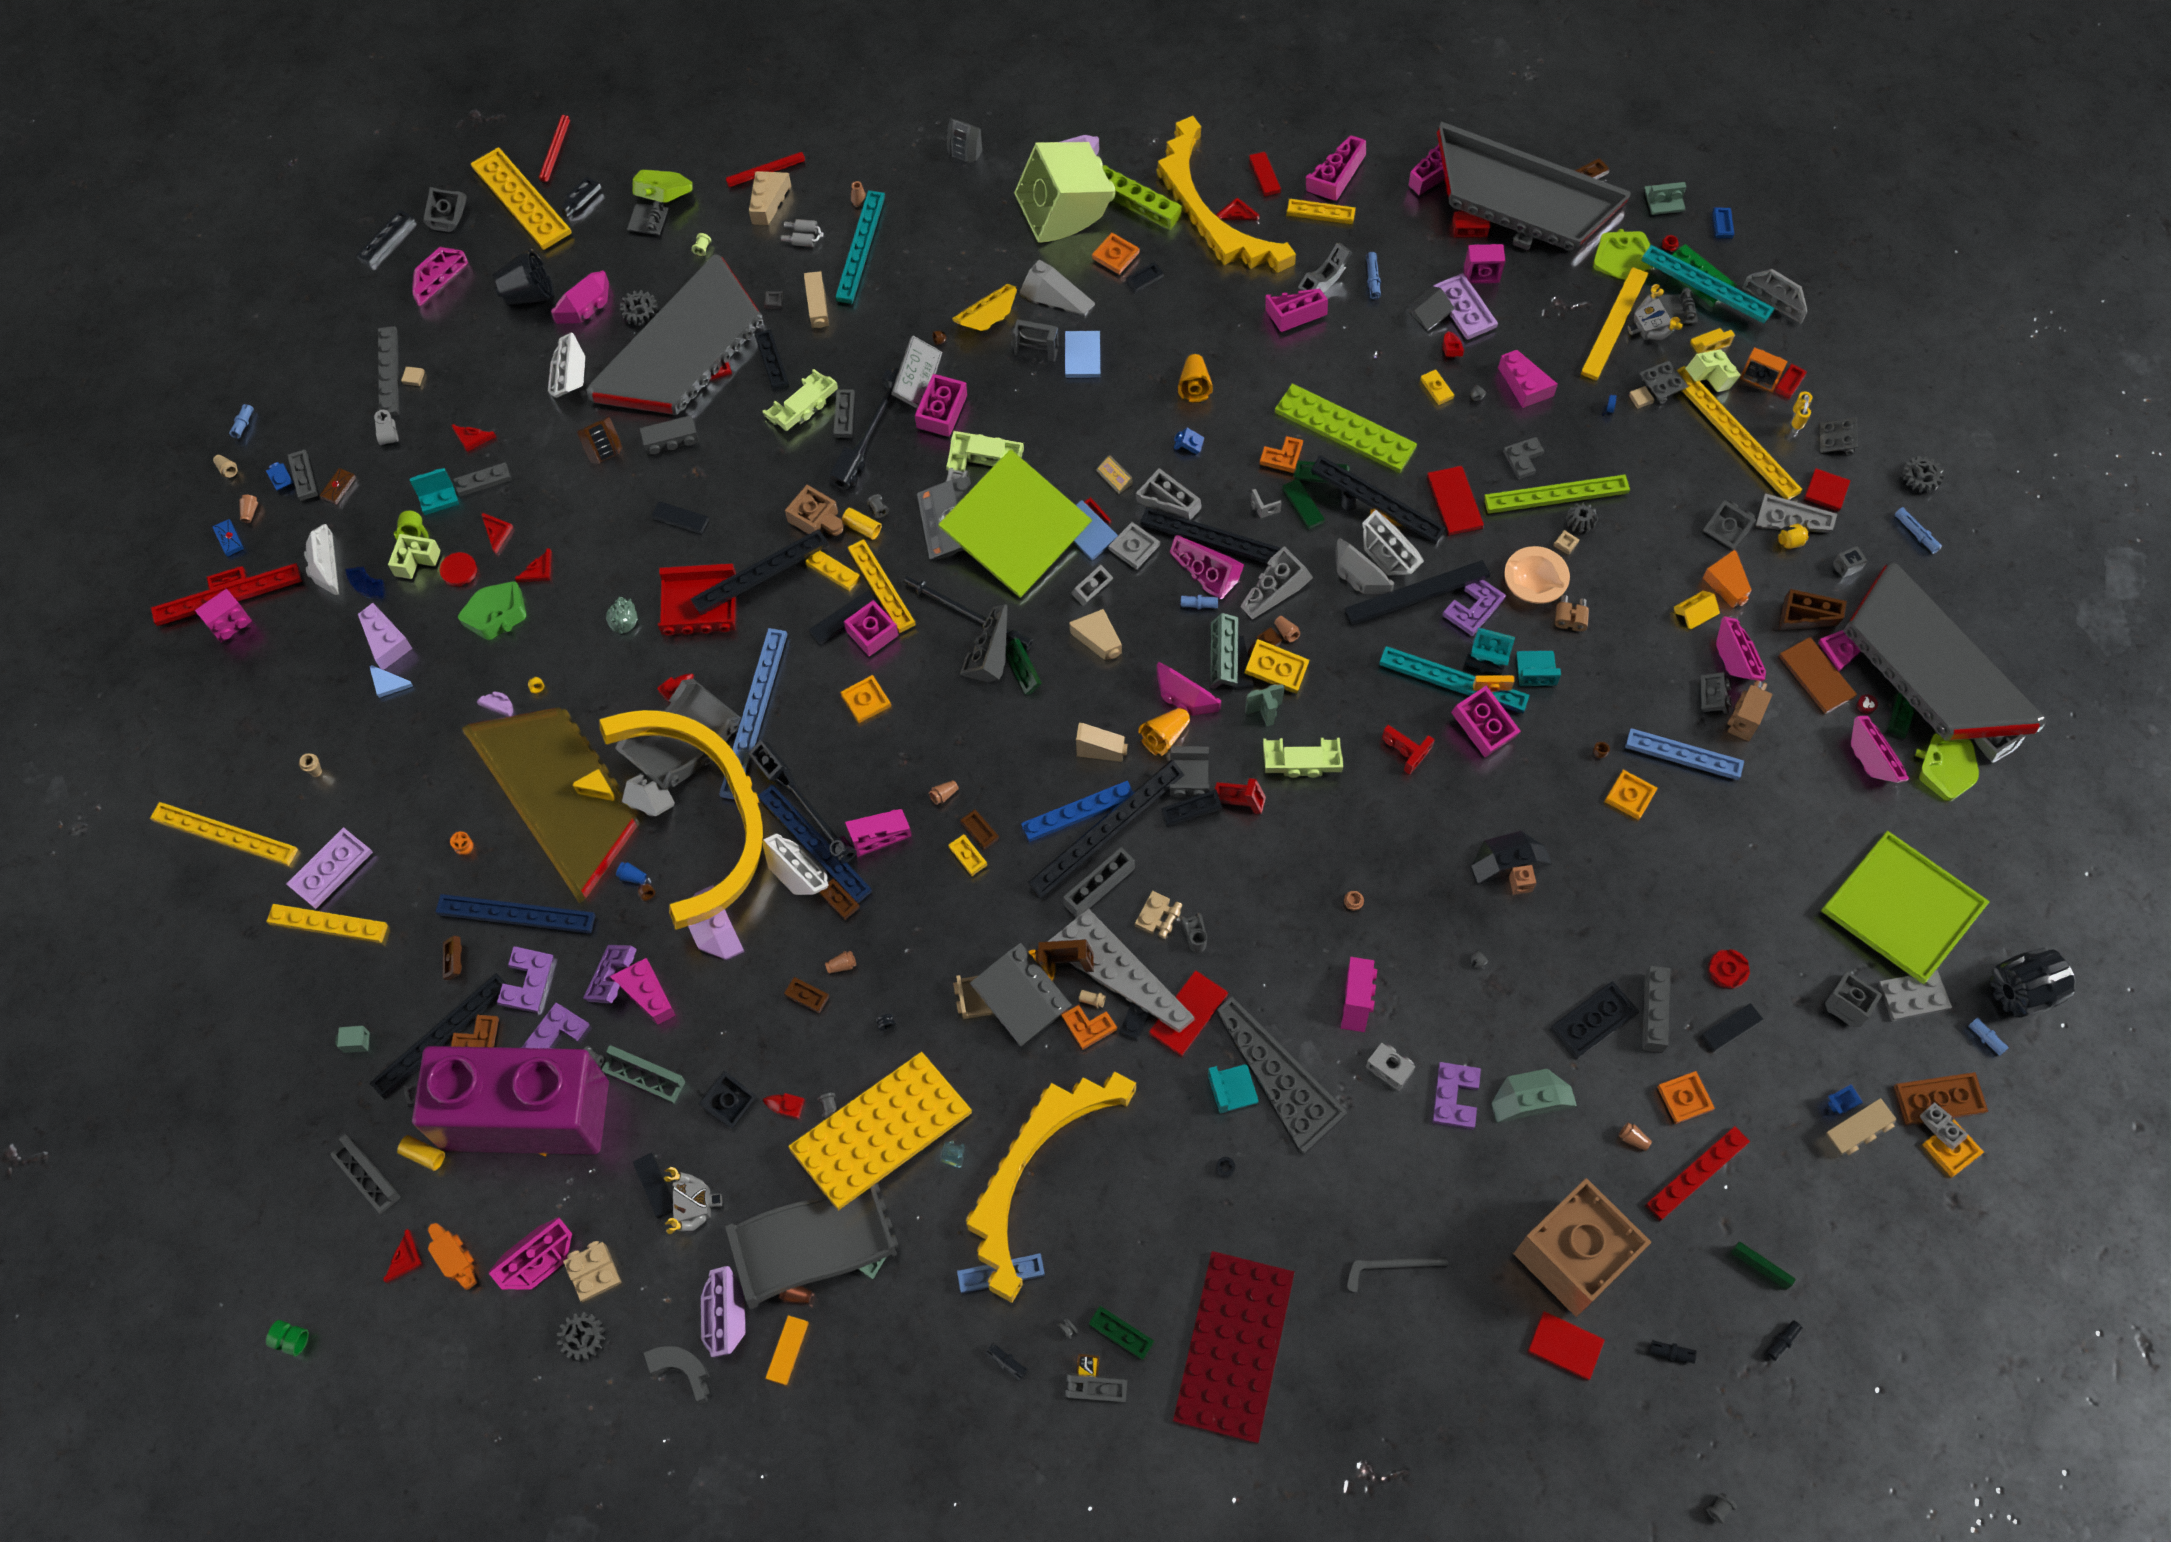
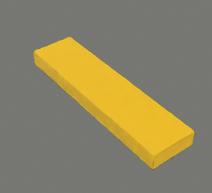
(1320, 211)

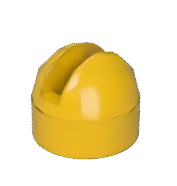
(538, 688)

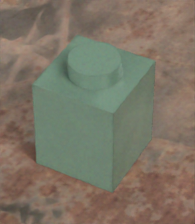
(352, 1039)

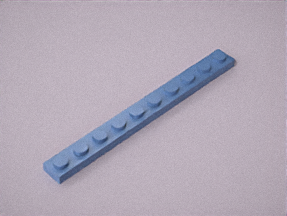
(757, 701)

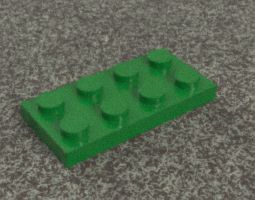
(1691, 257)

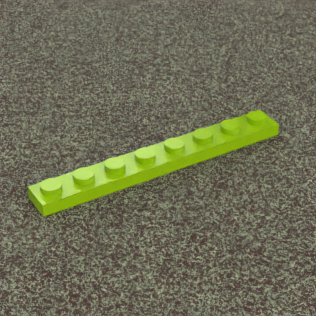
(1556, 494)

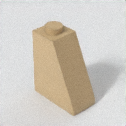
(816, 299)
(1097, 634)
(1099, 743)

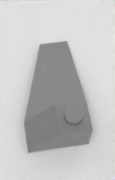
(1279, 581)

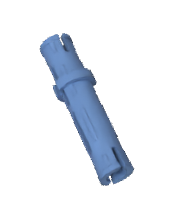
(1373, 278)
(1924, 536)

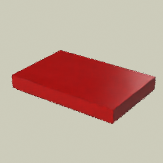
(1566, 1345)

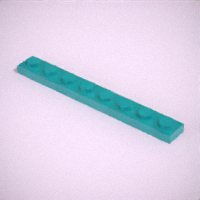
(860, 247)
(1707, 284)
(1447, 677)

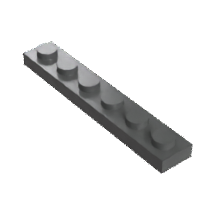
(388, 370)

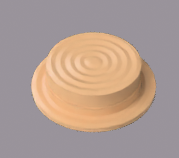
(1537, 575)

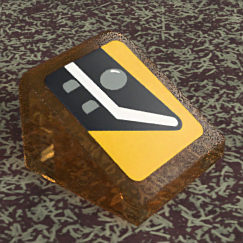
(1088, 1364)

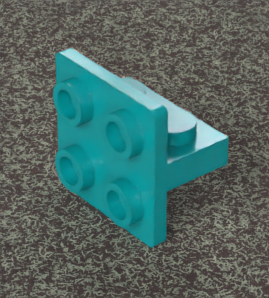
(1492, 646)

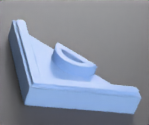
(387, 683)

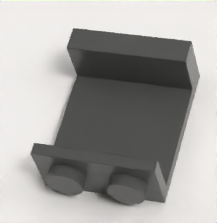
(1194, 765)

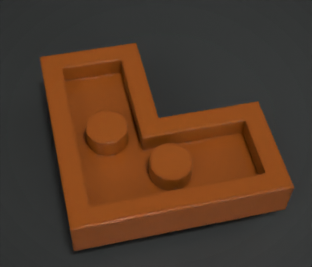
(483, 1035)

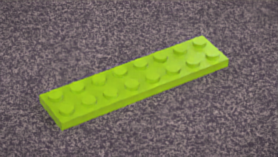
(1346, 428)

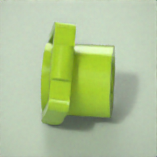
(410, 524)

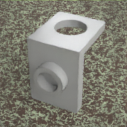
(1261, 509)

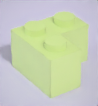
(1715, 368)
(410, 552)

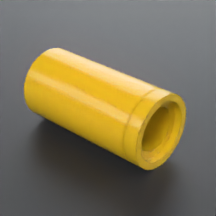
(861, 523)
(421, 1152)

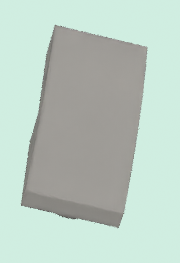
(1941, 1125)

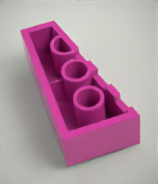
(1427, 172)

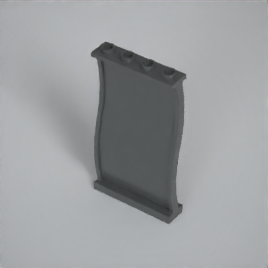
(809, 1243)

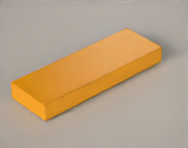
(787, 1350)

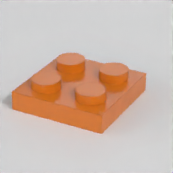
(1115, 253)
(1686, 1097)

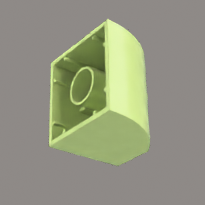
(1063, 189)

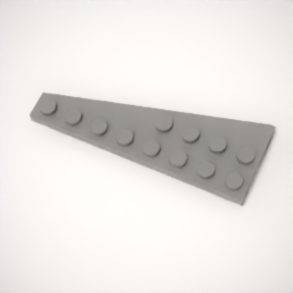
(1123, 972)

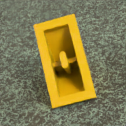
(594, 786)

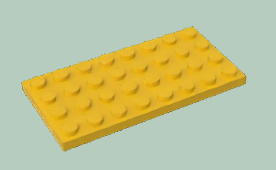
(879, 1130)

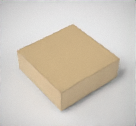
(412, 376)
(1641, 397)
(1566, 542)

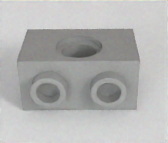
(1092, 585)
(1395, 1077)

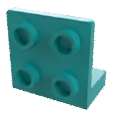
(434, 491)
(1537, 668)
(1232, 1088)

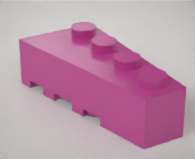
(1335, 173)

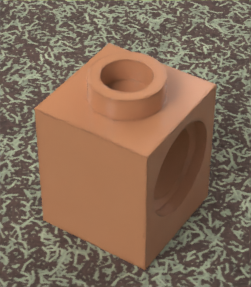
(1522, 879)

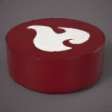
(1867, 704)

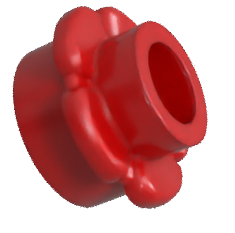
(1670, 243)

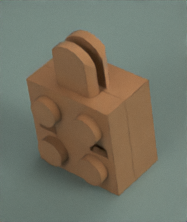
(814, 511)
(1749, 711)

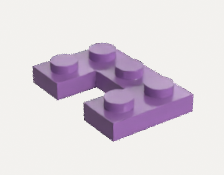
(1488, 601)
(537, 967)
(601, 987)
(555, 1021)
(1445, 1108)

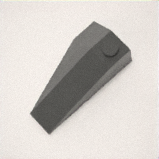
(988, 656)

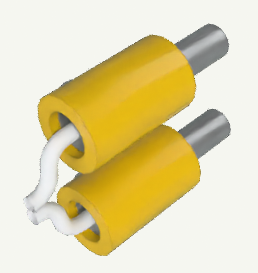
(1801, 411)

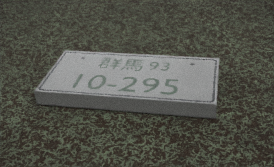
(916, 371)

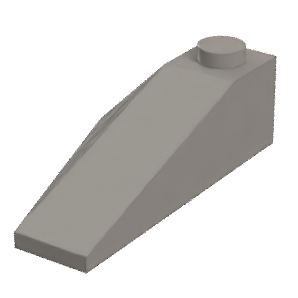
(1050, 287)

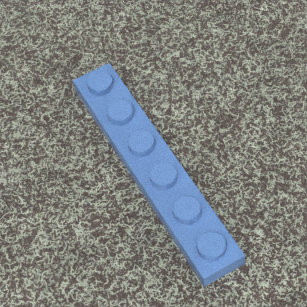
(1684, 754)

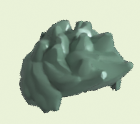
(622, 616)

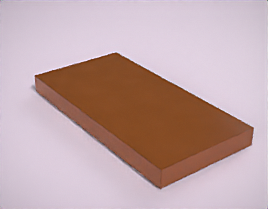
(1817, 675)
(1955, 1094)

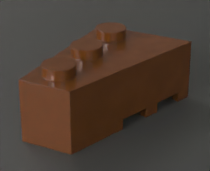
(1810, 611)

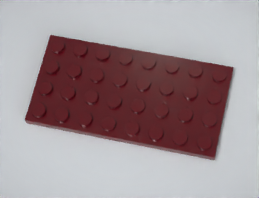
(1234, 1347)

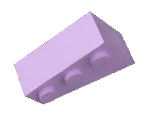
(383, 637)

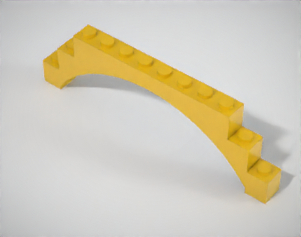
(1226, 241)
(1052, 1113)

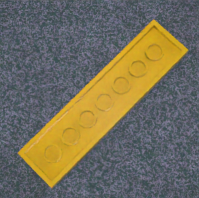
(521, 198)

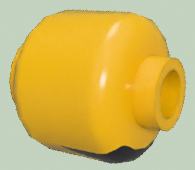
(1793, 536)

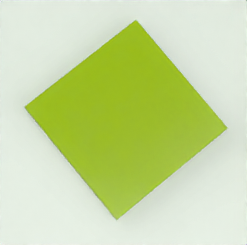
(1015, 523)
(1905, 907)

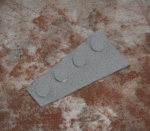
(1780, 512)

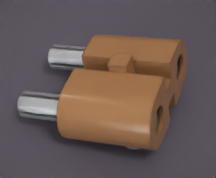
(1572, 616)

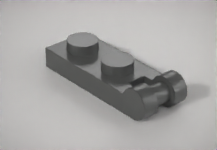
(1096, 1387)

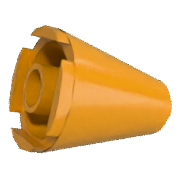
(1195, 380)
(1163, 730)

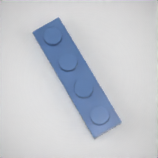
(977, 1277)

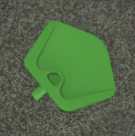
(494, 610)

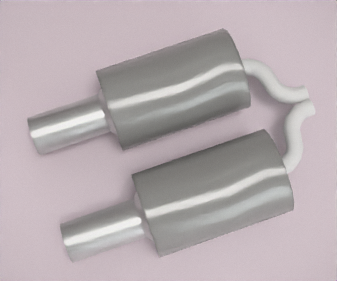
(802, 239)

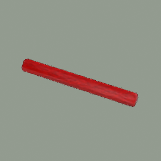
(554, 148)
(769, 167)

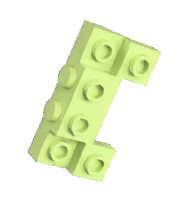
(803, 402)
(979, 450)
(1302, 760)

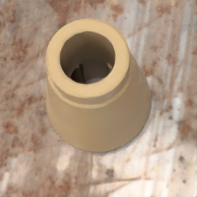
(225, 466)
(310, 764)

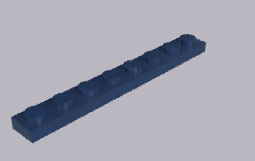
(814, 843)
(515, 913)

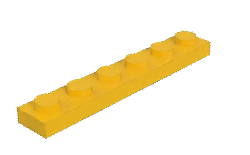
(881, 585)
(327, 923)

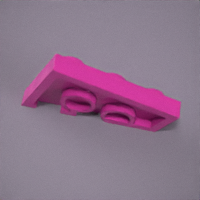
(1839, 649)

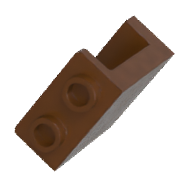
(1064, 952)

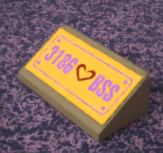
(1114, 474)

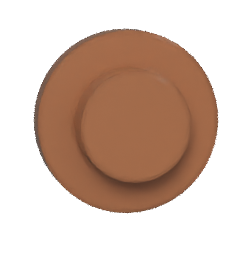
(1353, 900)

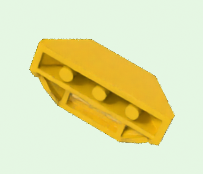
(988, 310)

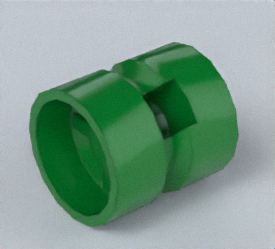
(287, 1338)

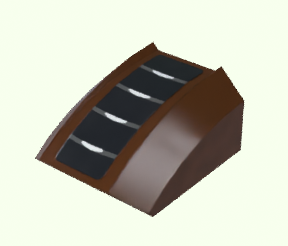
(600, 440)

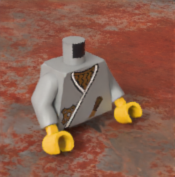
(690, 1201)

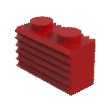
(1469, 225)

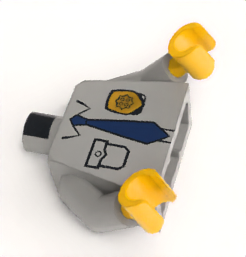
(1652, 318)

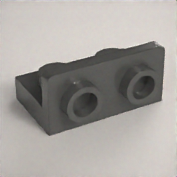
(1715, 692)

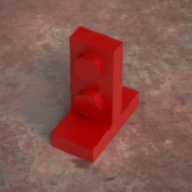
(1407, 747)
(1243, 795)

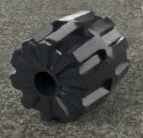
(2033, 982)

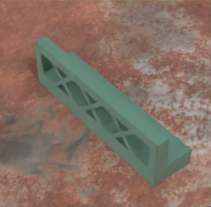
(1224, 651)
(646, 1067)

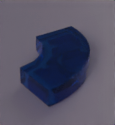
(364, 584)

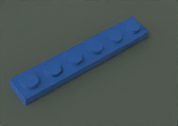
(1076, 811)

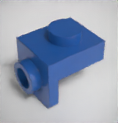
(1189, 440)
(279, 476)
(1844, 1100)

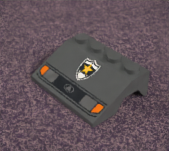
(934, 507)

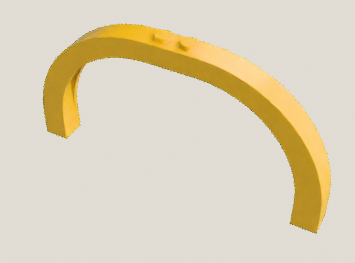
(688, 730)

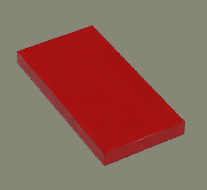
(1455, 500)
(1202, 1000)

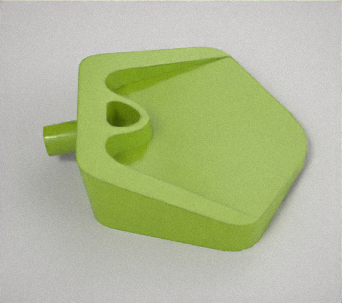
(660, 185)
(1621, 252)
(1948, 767)

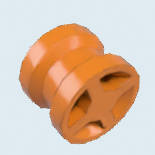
(458, 839)

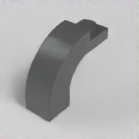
(1329, 272)
(675, 1358)

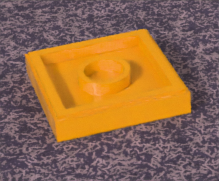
(865, 699)
(1631, 794)
(1953, 1160)

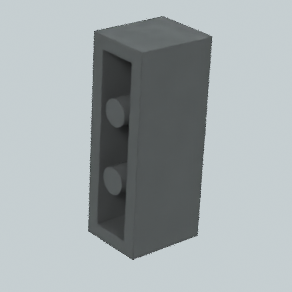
(669, 435)

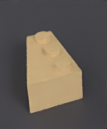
(766, 195)
(1862, 1127)

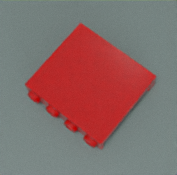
(684, 583)

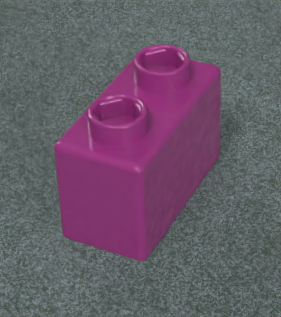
(511, 1100)

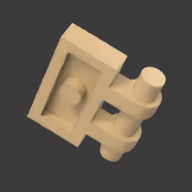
(1152, 913)

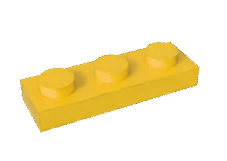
(833, 570)

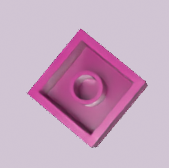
(1484, 263)
(223, 615)
(871, 628)

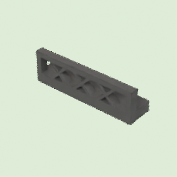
(370, 1169)

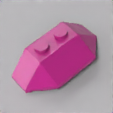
(436, 272)
(582, 299)
(1739, 651)
(1185, 693)
(1875, 752)
(533, 1257)

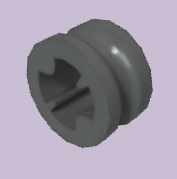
(1067, 1328)

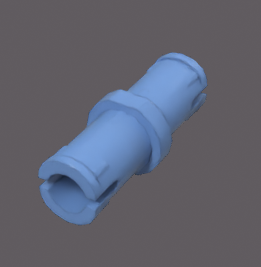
(241, 421)
(1199, 602)
(1988, 1036)

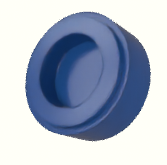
(1611, 403)

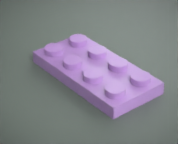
(1470, 311)
(329, 868)

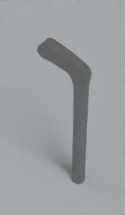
(1359, 1265)

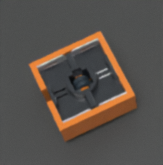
(1763, 369)

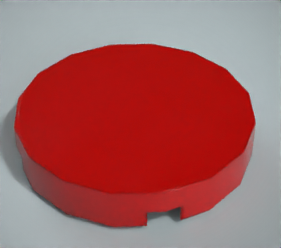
(458, 569)
(1729, 969)

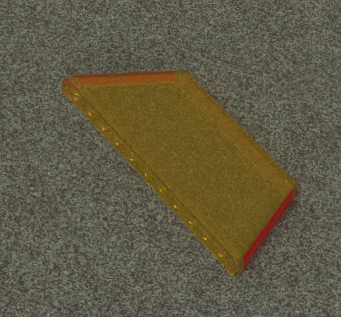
(536, 765)

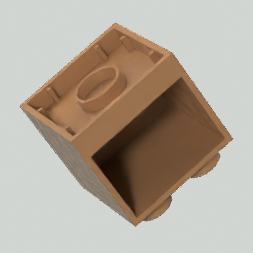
(1581, 1247)

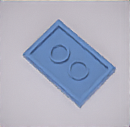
(1096, 536)

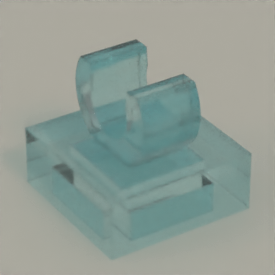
(953, 1154)

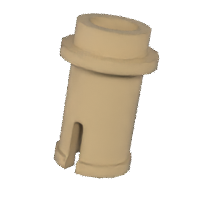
(1092, 998)

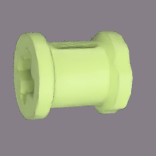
(701, 244)

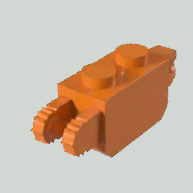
(450, 1256)

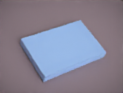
(1082, 354)

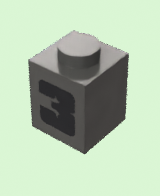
(1849, 561)

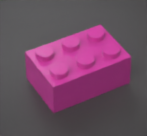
(941, 405)
(1485, 721)

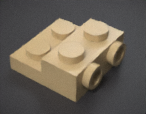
(592, 1271)

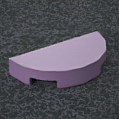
(497, 702)

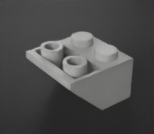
(647, 795)

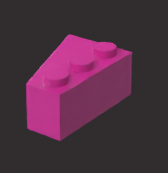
(1296, 309)
(1526, 379)
(877, 831)
(645, 990)
(1358, 994)

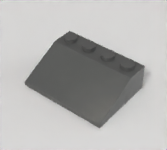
(1020, 994)

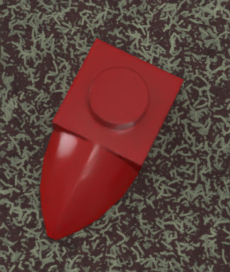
(1452, 345)
(669, 687)
(785, 1104)

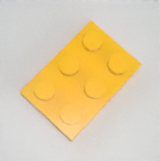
(1276, 666)

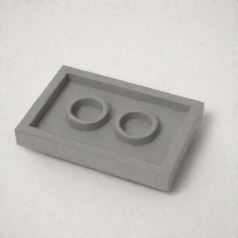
(1910, 998)

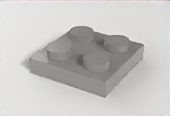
(1134, 545)

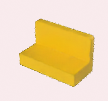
(1712, 340)
(1698, 608)

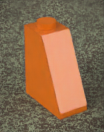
(1729, 580)

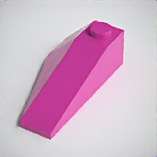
(1212, 569)

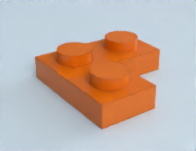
(1283, 459)
(1087, 1031)

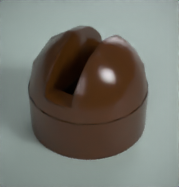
(939, 337)
(1601, 750)
(646, 892)

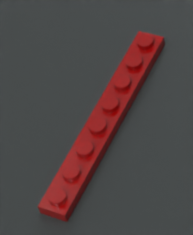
(240, 590)

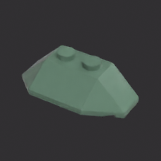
(1532, 1095)

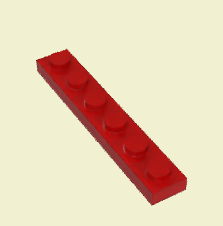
(1697, 1173)

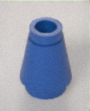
(630, 873)

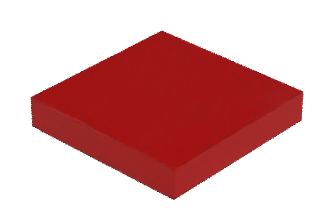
(1827, 489)

